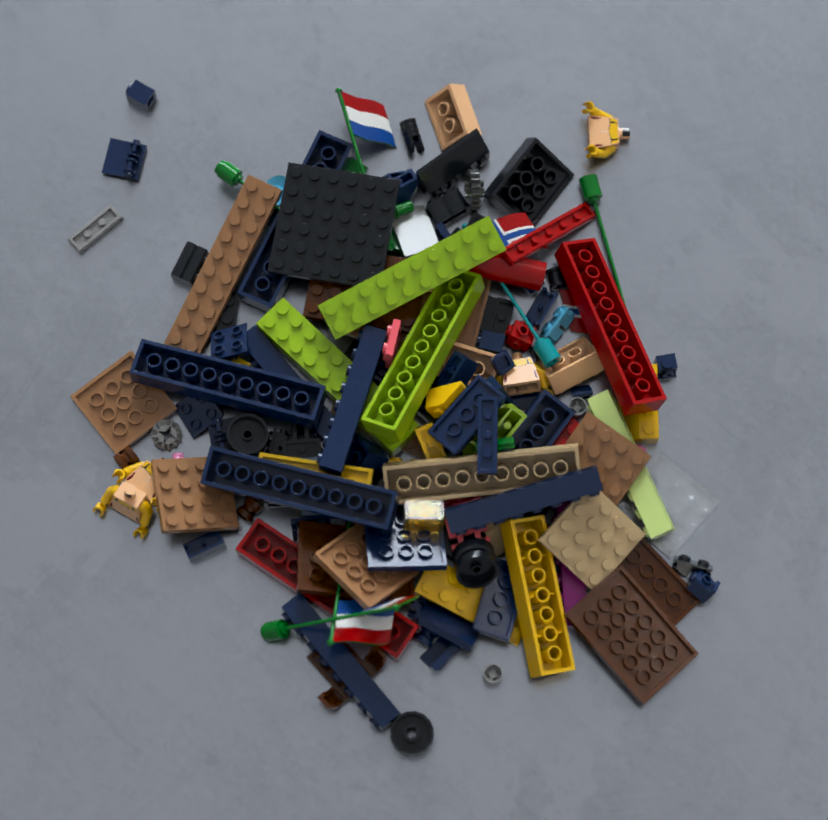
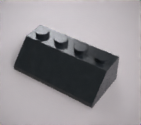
(453, 165)

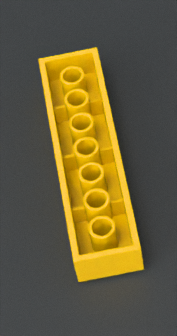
(537, 597)

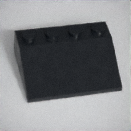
(529, 181)

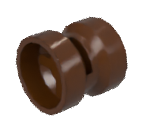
(126, 458)
(248, 509)

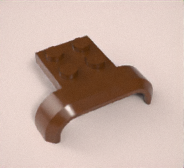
(336, 695)

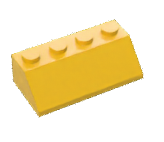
(643, 426)

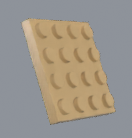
(591, 538)

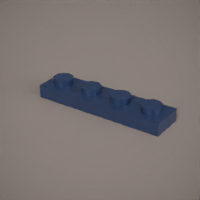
(487, 435)

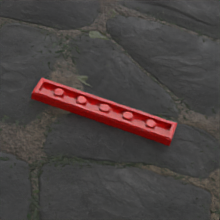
(548, 233)

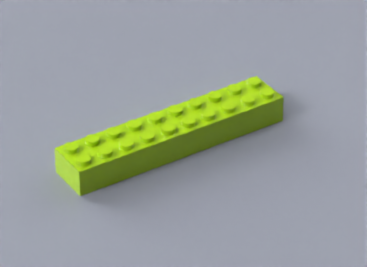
(411, 277)
(422, 356)
(318, 360)

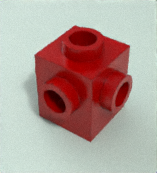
(519, 335)

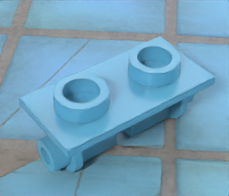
(561, 317)

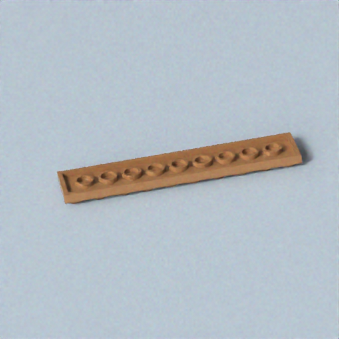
(224, 265)

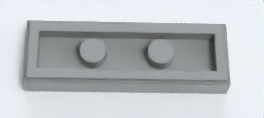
(95, 228)

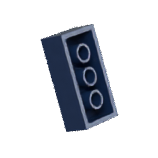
(543, 423)

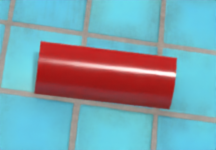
(525, 274)

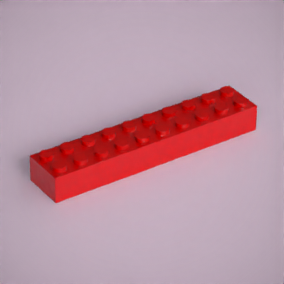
(610, 327)
(278, 558)

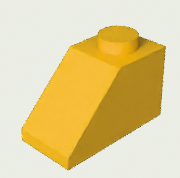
(441, 397)

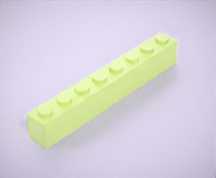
(643, 490)

